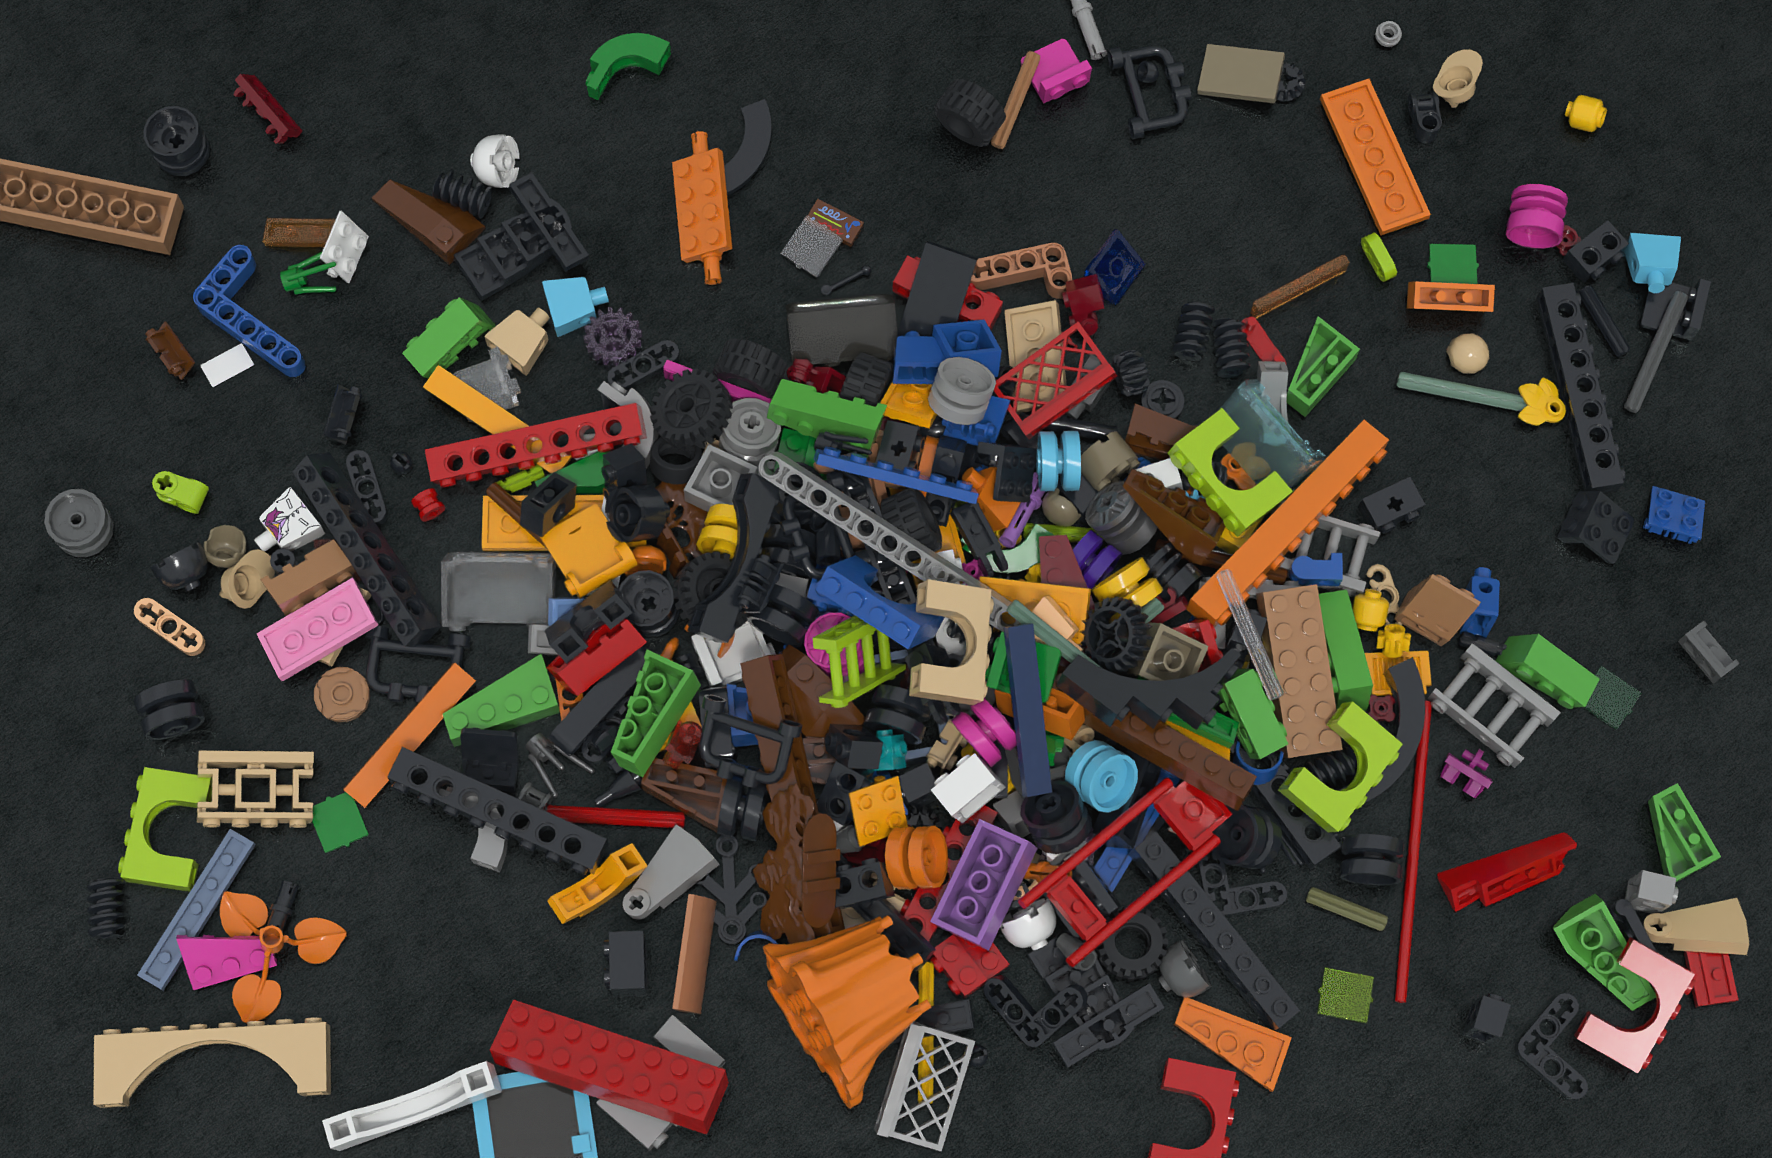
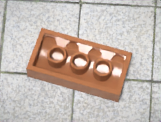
(694, 954)

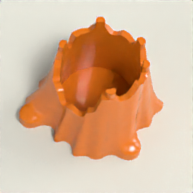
(845, 999)

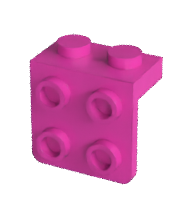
(1058, 71)

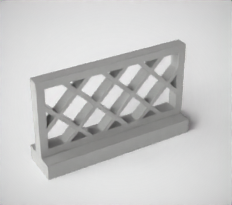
(900, 1079)

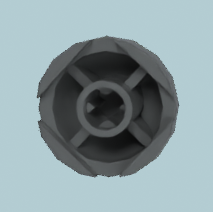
(1182, 972)

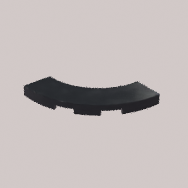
(753, 148)

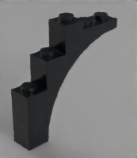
(1152, 701)

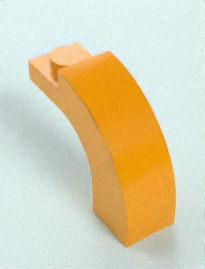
(594, 890)

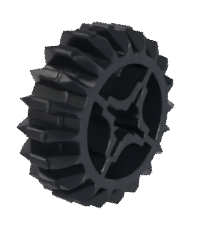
(1126, 632)

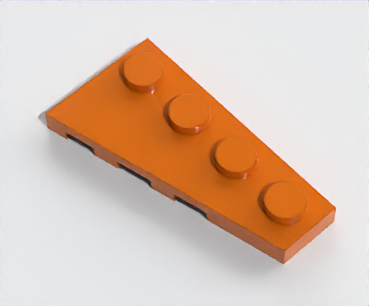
(1242, 1043)

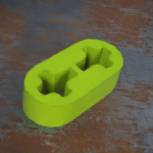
(1378, 257)

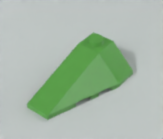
(1596, 943)

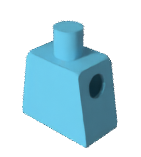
(1653, 259)
(572, 303)

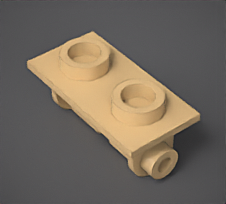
(944, 755)

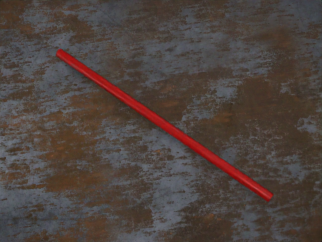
(1412, 860)

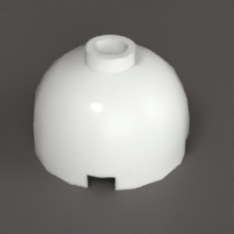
(495, 160)
(1030, 925)

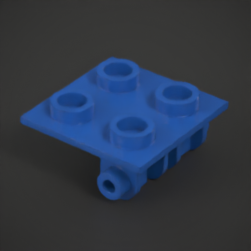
(986, 429)
(1675, 514)

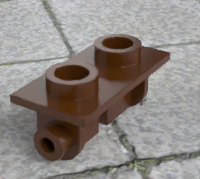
(173, 352)

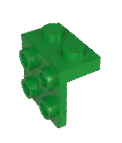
(1048, 662)

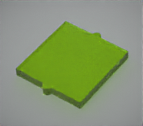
(1345, 995)

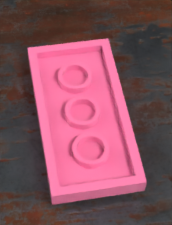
(317, 629)

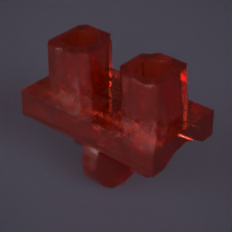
(682, 743)

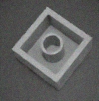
(715, 478)

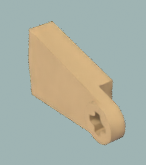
(1702, 928)

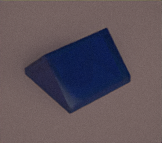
(1116, 266)

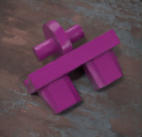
(1477, 780)

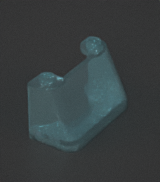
(1266, 439)

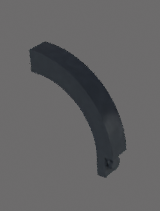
(1409, 720)

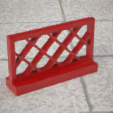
(1067, 399)

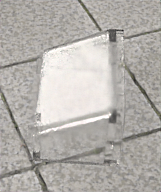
(496, 588)

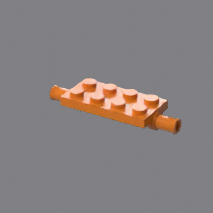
(702, 207)

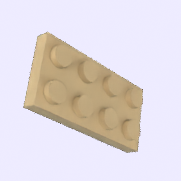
(1027, 332)

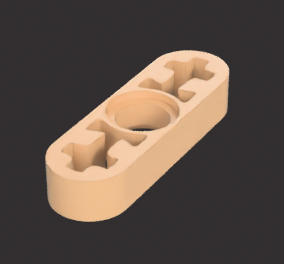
(158, 609)

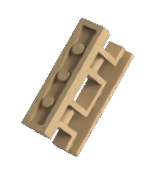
(255, 763)

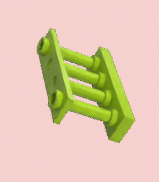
(847, 635)

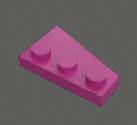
(221, 958)

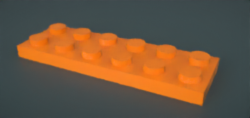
(1375, 156)

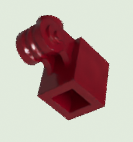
(1084, 297)
(821, 378)

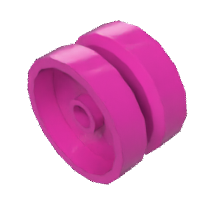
(985, 731)

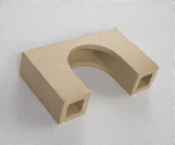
(971, 611)

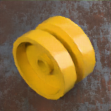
(719, 531)
(1125, 584)

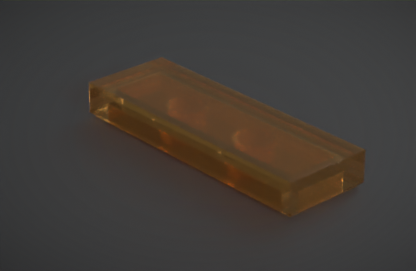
(297, 232)

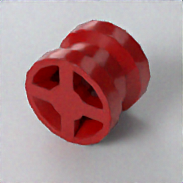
(428, 504)

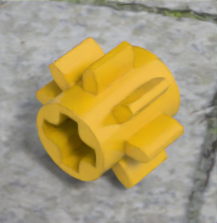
(1393, 640)

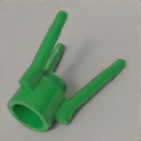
(295, 276)

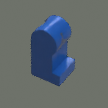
(1317, 572)

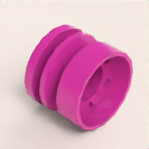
(1537, 216)
(819, 656)

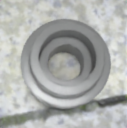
(1388, 27)

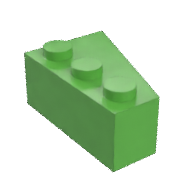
(1320, 367)
(1248, 704)

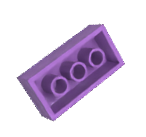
(984, 884)

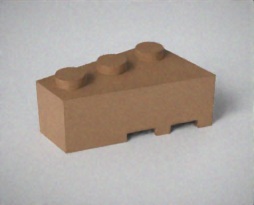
(310, 579)

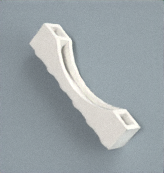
(391, 1115)

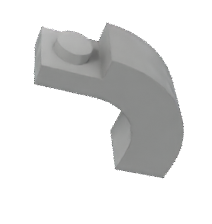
(1274, 378)
(616, 393)
(489, 849)

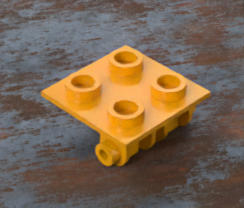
(877, 809)

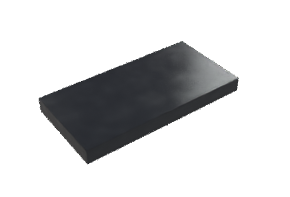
(937, 289)

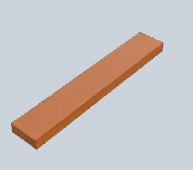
(409, 733)

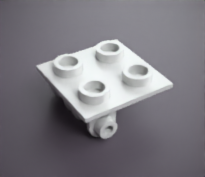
(344, 247)

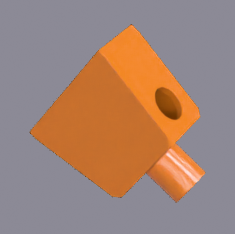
(996, 512)

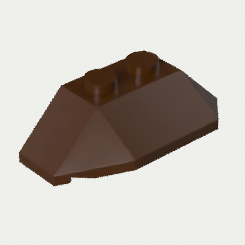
(807, 685)

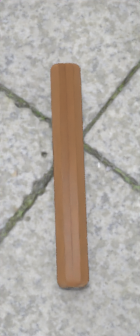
(1016, 98)

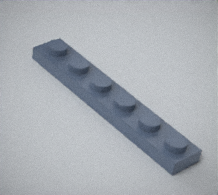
(197, 908)

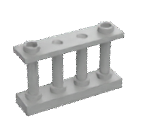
(1363, 533)
(1518, 695)

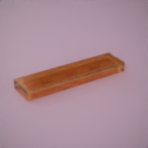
(1299, 286)

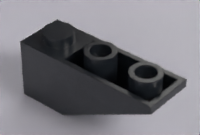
(948, 464)

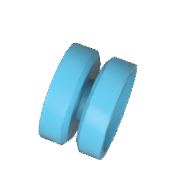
(1061, 460)
(1102, 775)

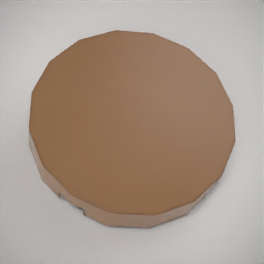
(342, 694)

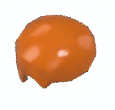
(648, 558)

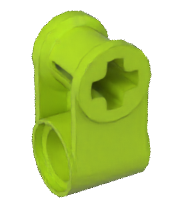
(184, 493)

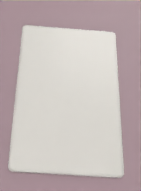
(227, 365)

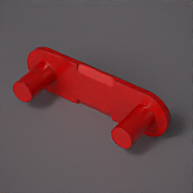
(1260, 341)

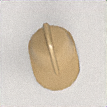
(1458, 77)
(242, 581)

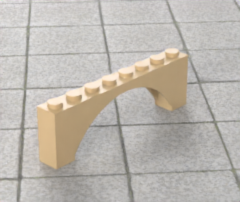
(128, 1058)

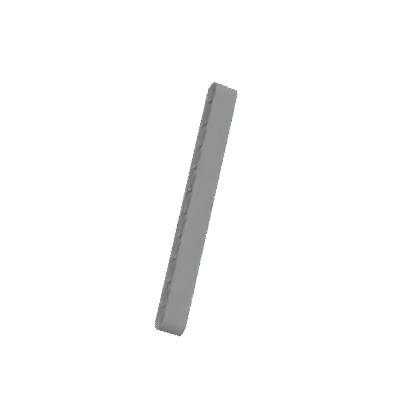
(881, 529)

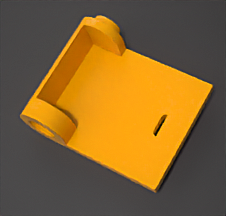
(587, 551)

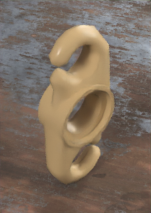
(1386, 584)

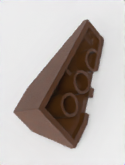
(1183, 520)

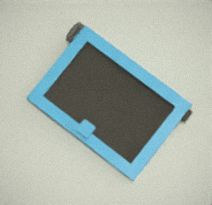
(534, 1121)

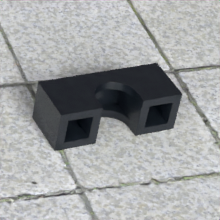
(570, 632)

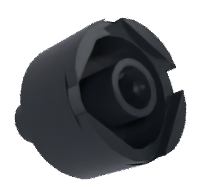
(636, 513)

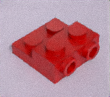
(967, 964)

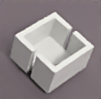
(967, 787)

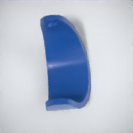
(1264, 775)
(757, 934)

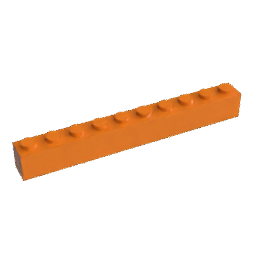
(1292, 520)

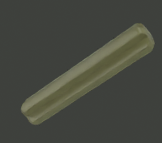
(1346, 908)

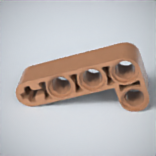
(1017, 273)

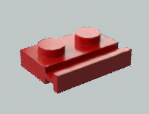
(1712, 978)

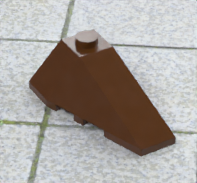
(429, 219)

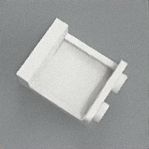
(746, 646)

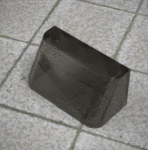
(842, 329)

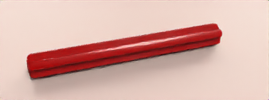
(618, 816)

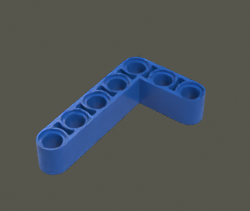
(242, 319)

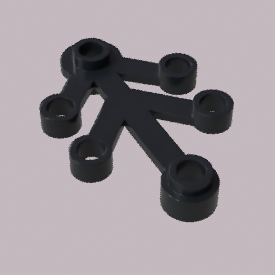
(730, 895)

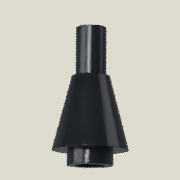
(623, 785)

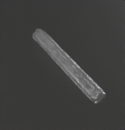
(1250, 634)

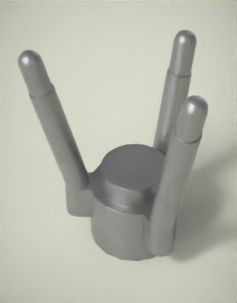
(542, 749)

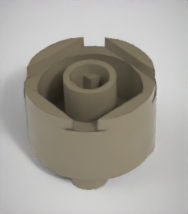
(1108, 461)

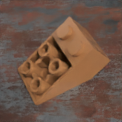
(1436, 609)

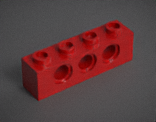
(989, 303)

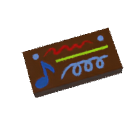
(838, 222)

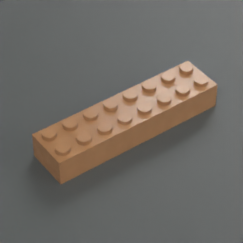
(88, 207)

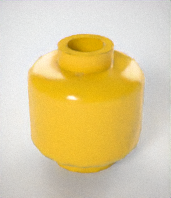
(1586, 113)
(1370, 610)

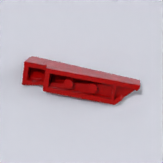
(1505, 872)

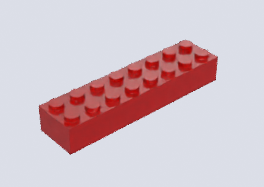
(609, 1066)

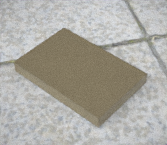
(1241, 73)

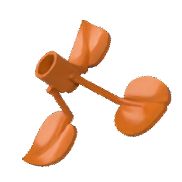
(245, 914)

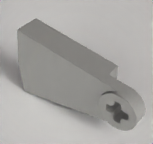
(670, 873)

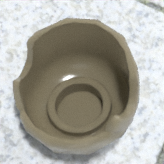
(1059, 509)
(225, 546)

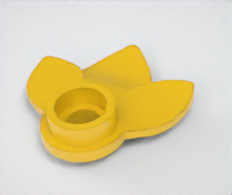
(1538, 403)

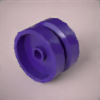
(1093, 566)

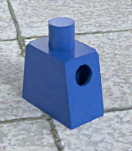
(916, 359)
(1487, 592)

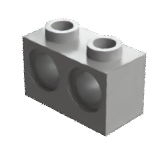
(1651, 892)

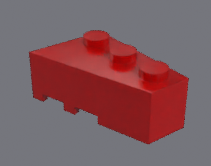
(605, 652)

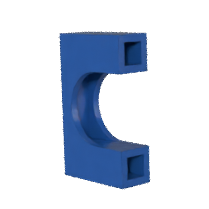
(849, 587)

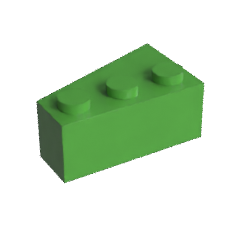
(447, 336)
(1548, 669)
(1680, 834)

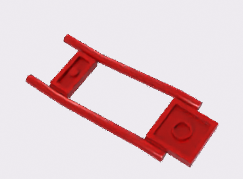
(1190, 815)

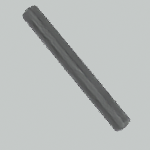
(1656, 352)

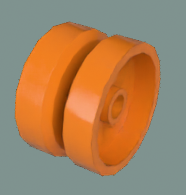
(916, 857)

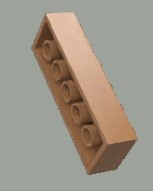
(1301, 662)

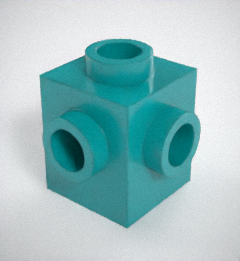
(893, 750)

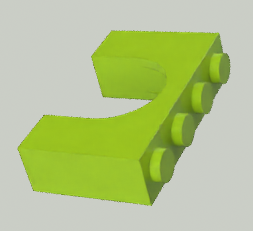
(1236, 507)
(1374, 751)
(158, 791)

